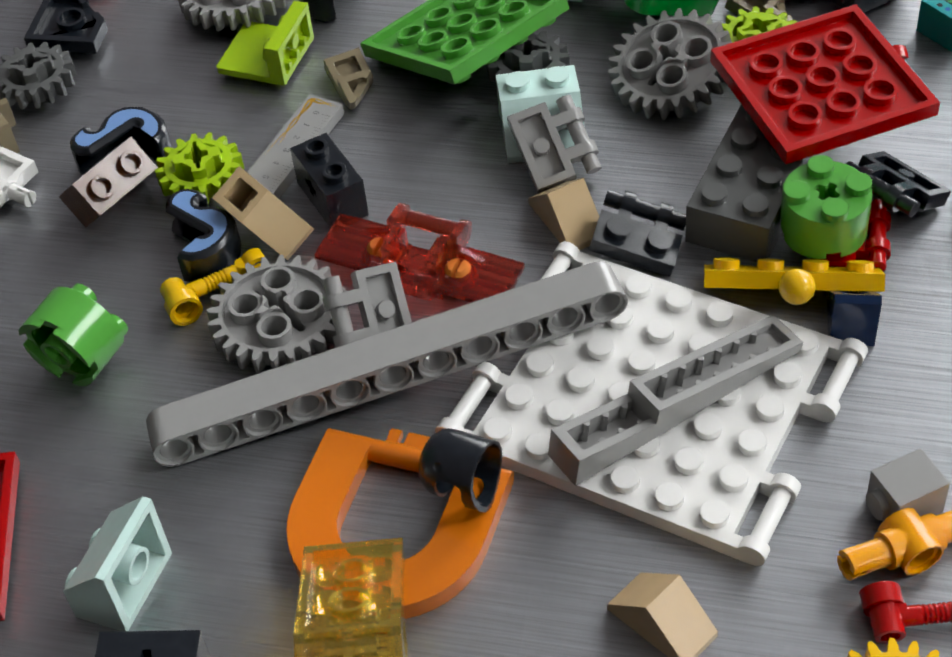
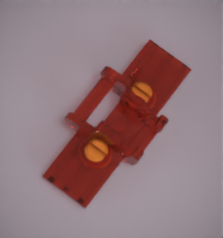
(425, 274)

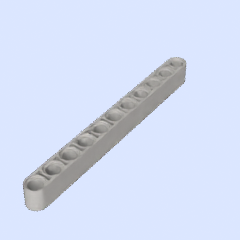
(384, 364)

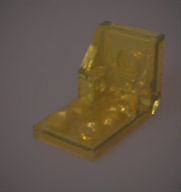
(352, 600)

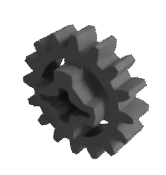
(533, 54)
(36, 75)

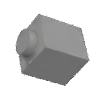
(907, 483)

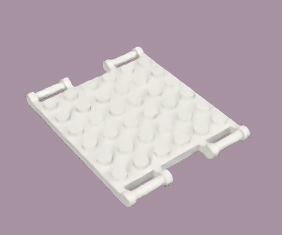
(700, 472)

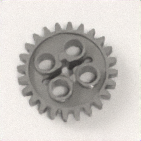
(228, 11)
(668, 64)
(272, 314)

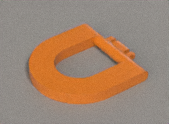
(331, 485)

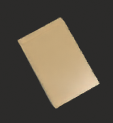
(568, 212)
(664, 614)

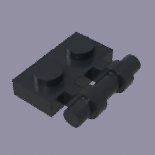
(900, 185)
(636, 241)

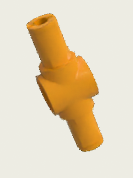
(902, 542)

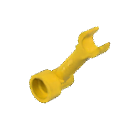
(183, 300)

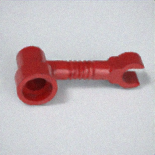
(890, 614)

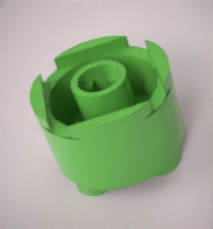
(825, 208)
(73, 334)

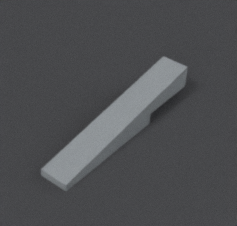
(668, 397)

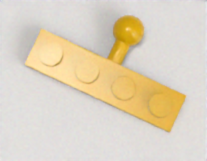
(794, 283)

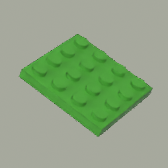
(459, 36)

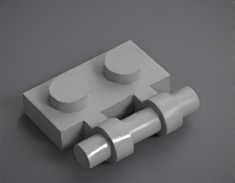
(543, 149)
(379, 299)

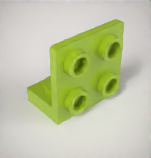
(270, 51)

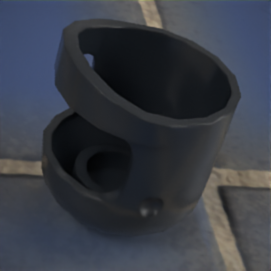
(455, 459)

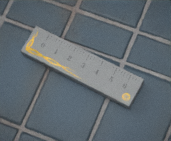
(312, 118)

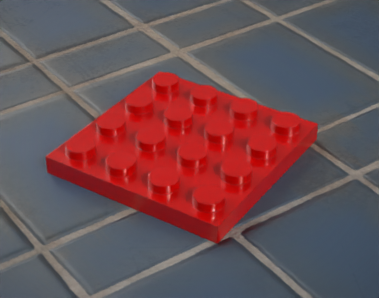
(823, 83)

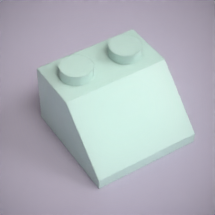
(529, 88)
(119, 566)

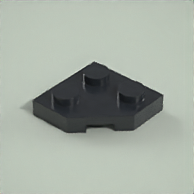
(68, 24)

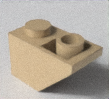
(263, 213)

